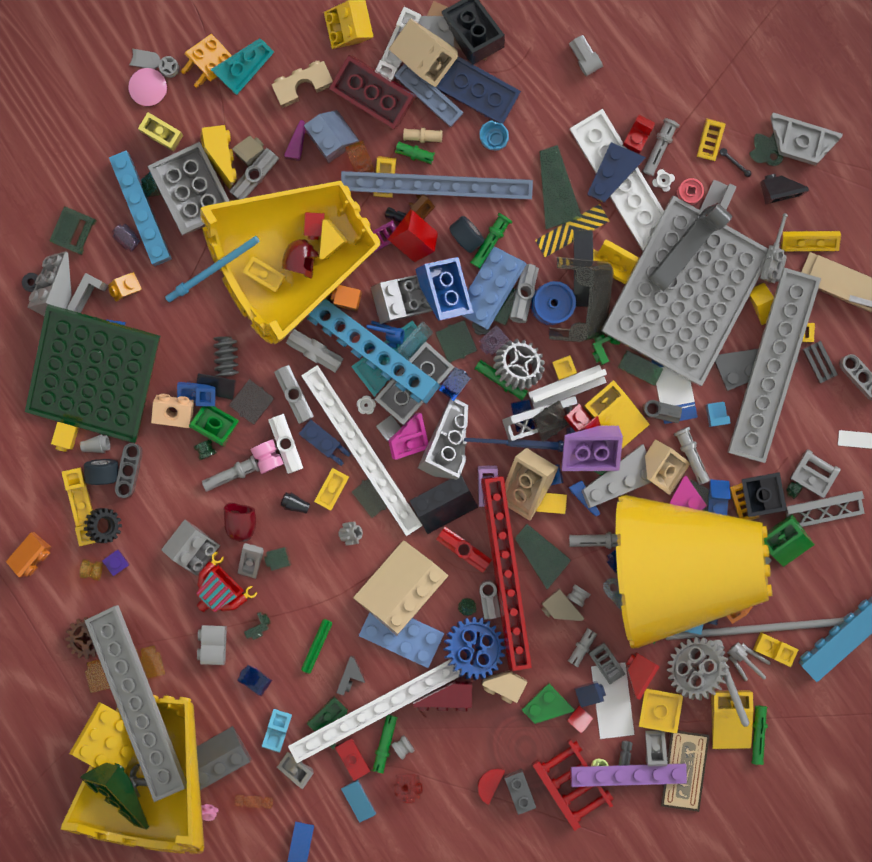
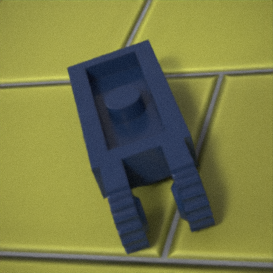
(323, 441)

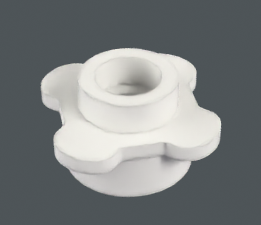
(668, 179)

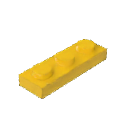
(811, 241)

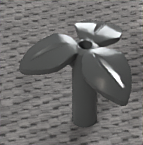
(136, 781)

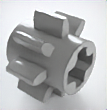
(350, 533)

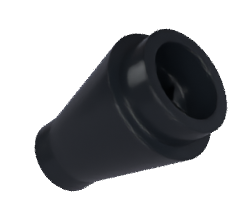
(294, 503)

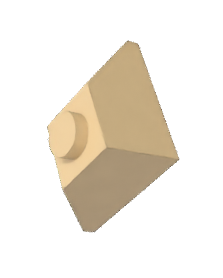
(664, 466)

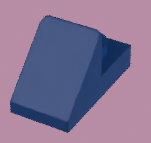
(718, 496)

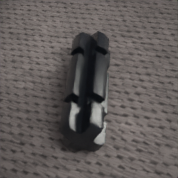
(397, 216)

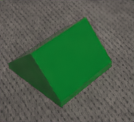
(214, 424)

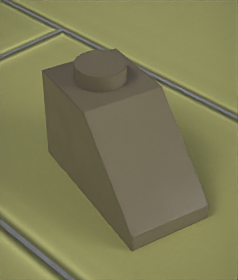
(249, 150)
(560, 607)

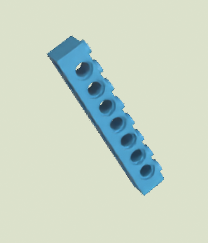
(427, 385)

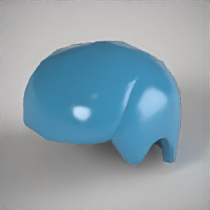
(494, 135)

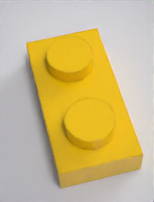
(264, 274)
(331, 489)

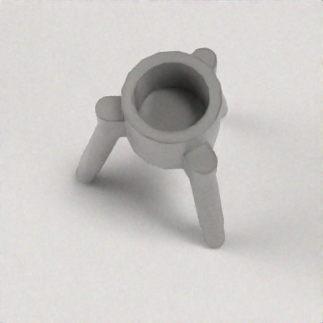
(738, 652)

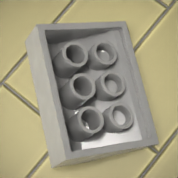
(187, 186)

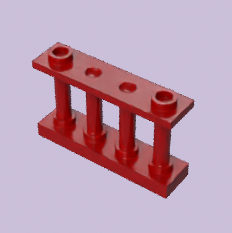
(554, 784)

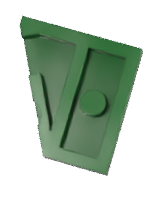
(546, 705)

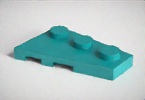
(243, 65)

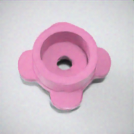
(208, 812)

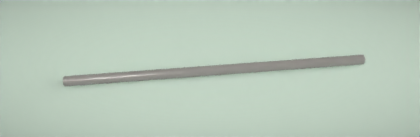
(760, 628)

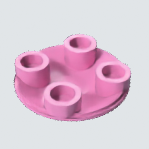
(147, 87)

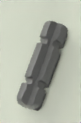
(625, 754)

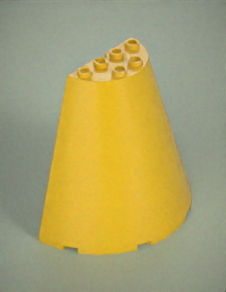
(277, 222)
(685, 567)
(172, 821)

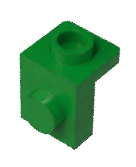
(599, 354)

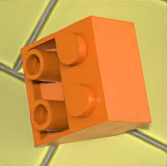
(28, 555)

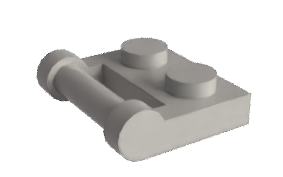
(812, 479)

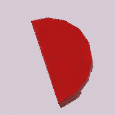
(488, 784)

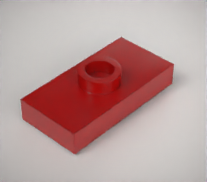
(352, 759)

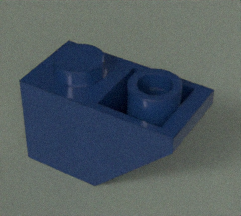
(590, 693)

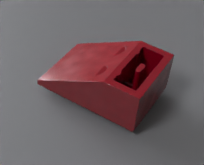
(451, 695)

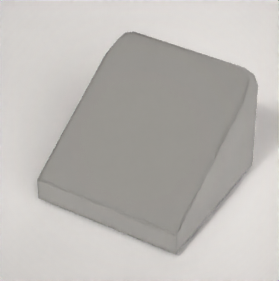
(388, 427)

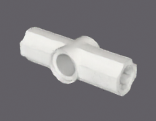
(281, 431)

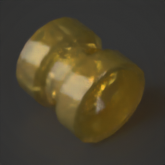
(91, 569)

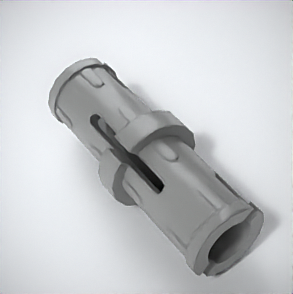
(582, 647)

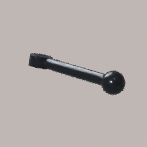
(723, 152)

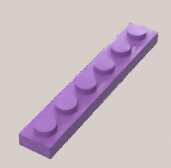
(628, 775)

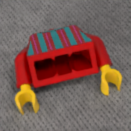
(218, 589)

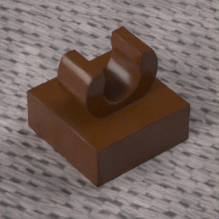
(422, 206)

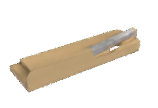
(840, 281)

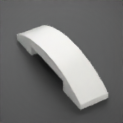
(390, 63)

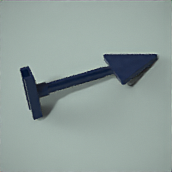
(525, 443)

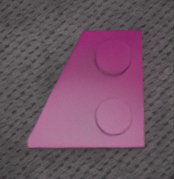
(409, 438)

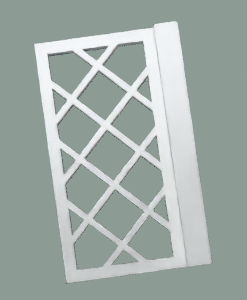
(568, 387)

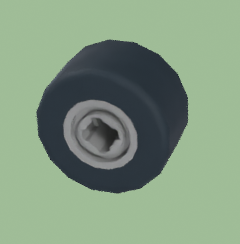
(466, 234)
(100, 471)

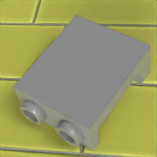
(84, 291)

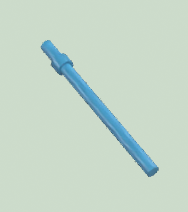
(183, 288)

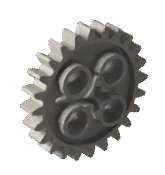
(686, 657)

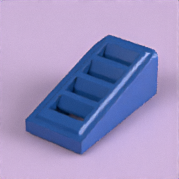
(576, 491)

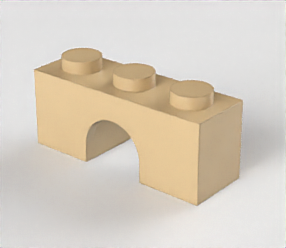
(286, 88)

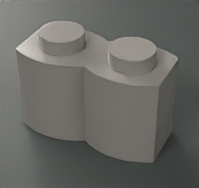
(212, 645)

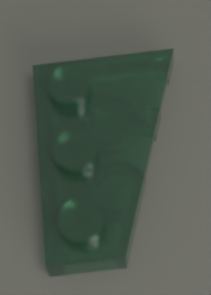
(542, 555)

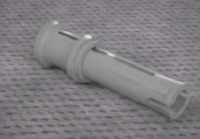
(664, 138)
(689, 447)
(239, 470)
(608, 540)

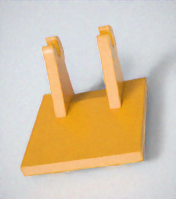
(206, 56)

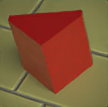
(414, 237)

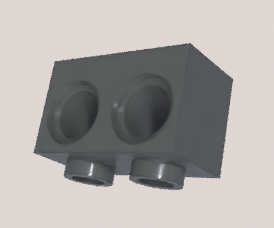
(520, 791)

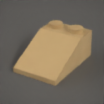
(528, 482)

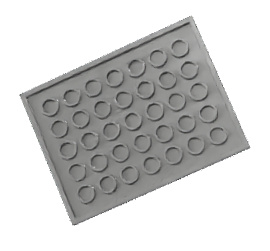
(699, 308)

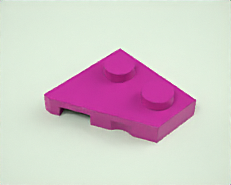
(687, 496)

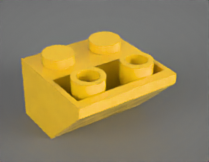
(348, 24)

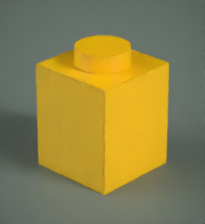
(64, 436)

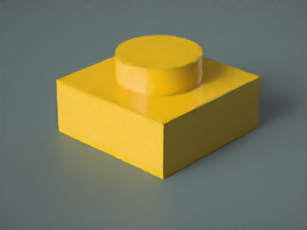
(564, 367)

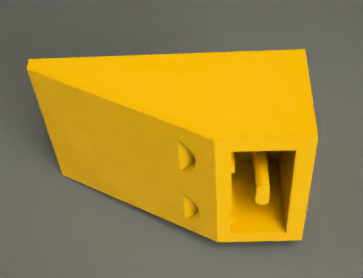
(215, 144)
(617, 409)
(726, 725)

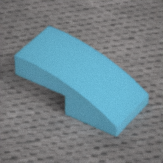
(276, 730)

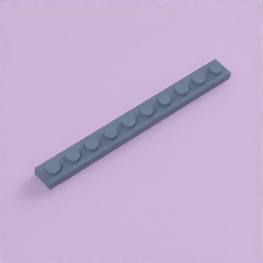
(437, 185)

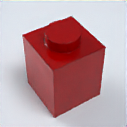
(313, 225)

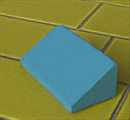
(358, 801)

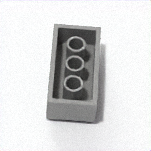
(400, 403)

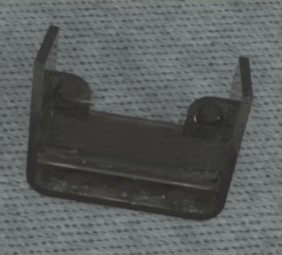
(599, 278)

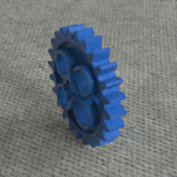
(490, 653)

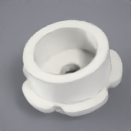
(371, 404)

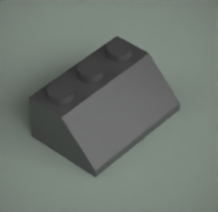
(220, 756)

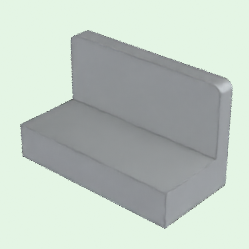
(719, 194)

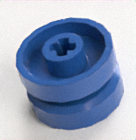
(564, 301)

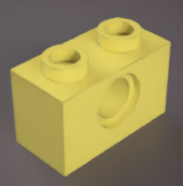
(160, 131)

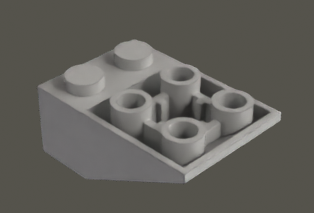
(52, 284)
(399, 299)

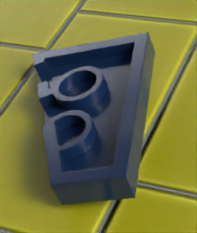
(613, 171)

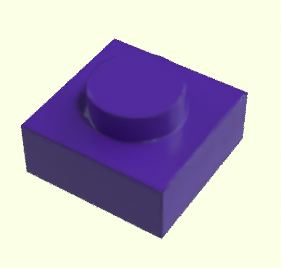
(115, 562)

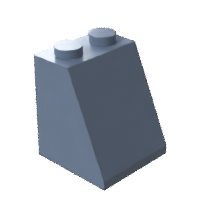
(330, 134)

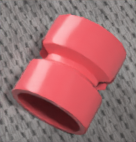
(690, 191)

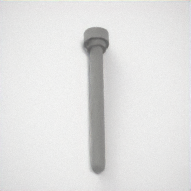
(733, 692)

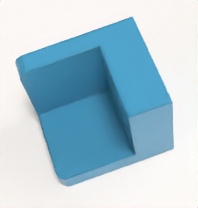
(717, 414)

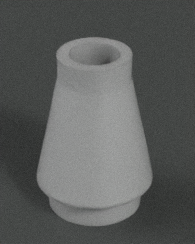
(97, 444)

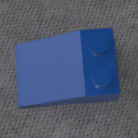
(445, 288)

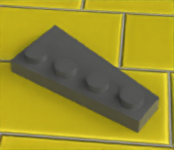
(736, 367)

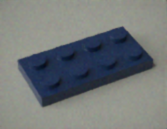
(479, 90)

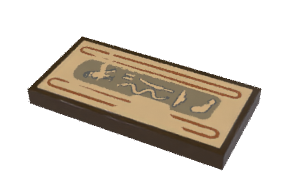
(692, 750)

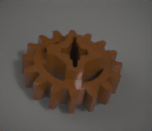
(86, 647)

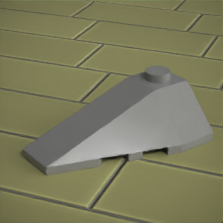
(446, 448)

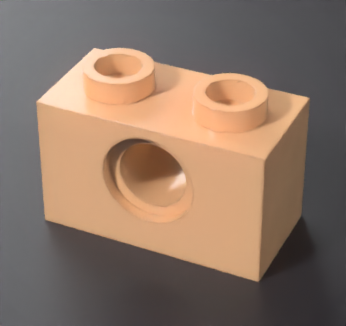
(162, 414)

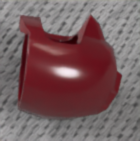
(300, 257)
(239, 525)

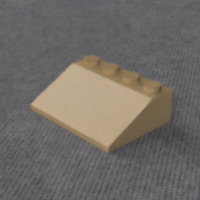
(400, 587)

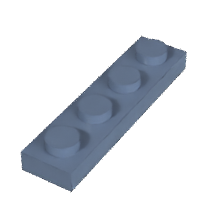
(429, 95)

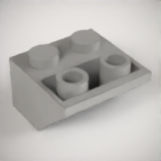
(190, 547)

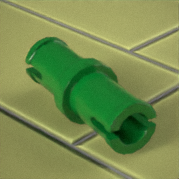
(415, 153)

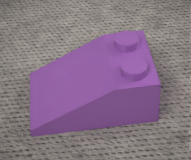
(593, 449)

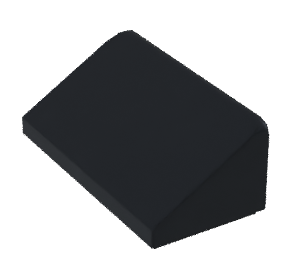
(223, 387)

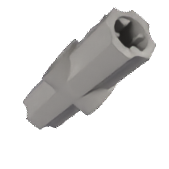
(263, 165)
(522, 304)
(314, 350)
(288, 382)

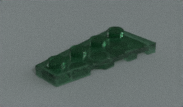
(558, 195)

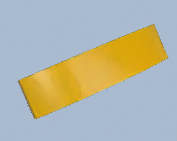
(79, 501)

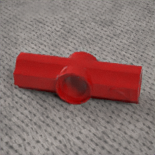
(474, 557)

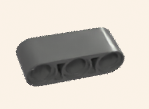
(122, 478)

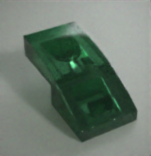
(640, 368)

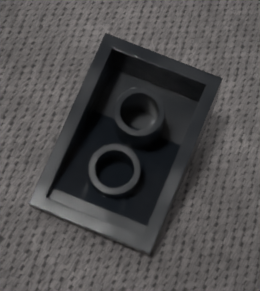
(474, 29)

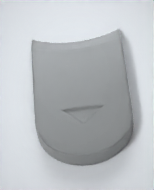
(145, 59)

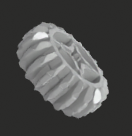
(523, 355)

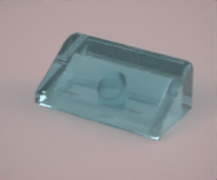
(415, 341)

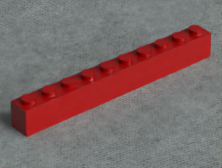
(506, 573)

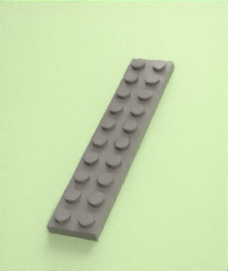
(774, 365)
(136, 703)

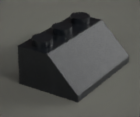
(443, 504)

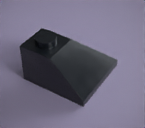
(781, 188)

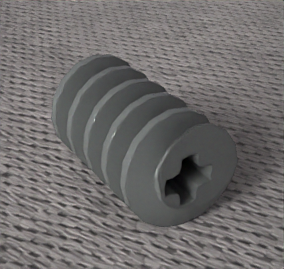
(225, 356)

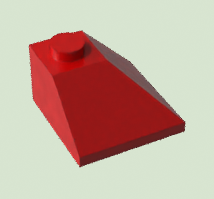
(640, 673)

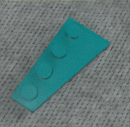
(372, 378)

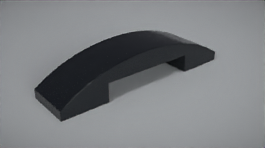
(582, 250)

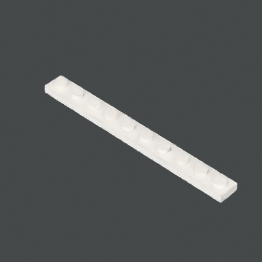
(362, 450)
(373, 711)

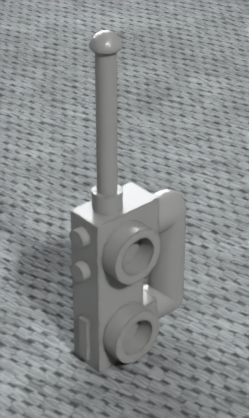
(775, 258)

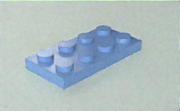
(493, 286)
(415, 641)

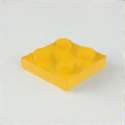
(661, 711)

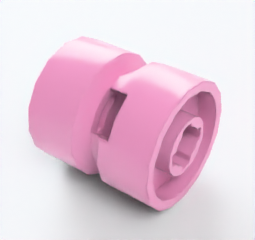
(267, 456)

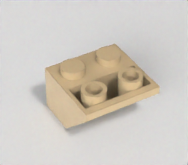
(506, 684)

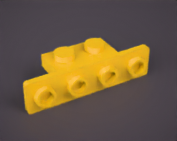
(620, 259)

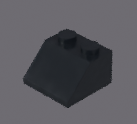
(764, 494)

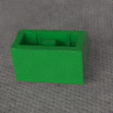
(787, 540)

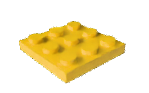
(104, 739)

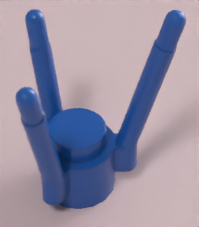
(393, 335)

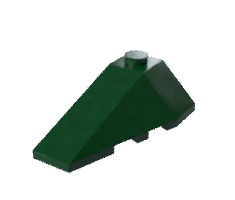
(119, 791)

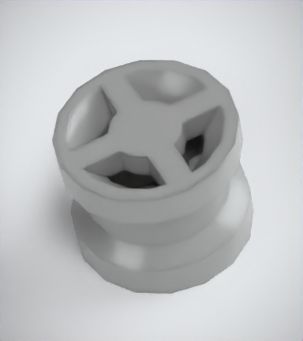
(166, 63)
(578, 595)
(403, 747)

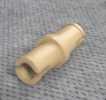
(422, 135)

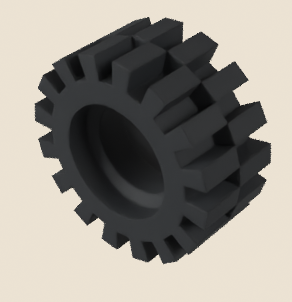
(113, 525)

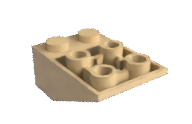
(424, 52)

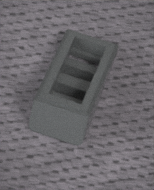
(597, 650)

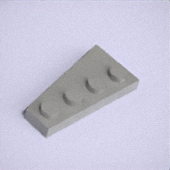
(615, 483)

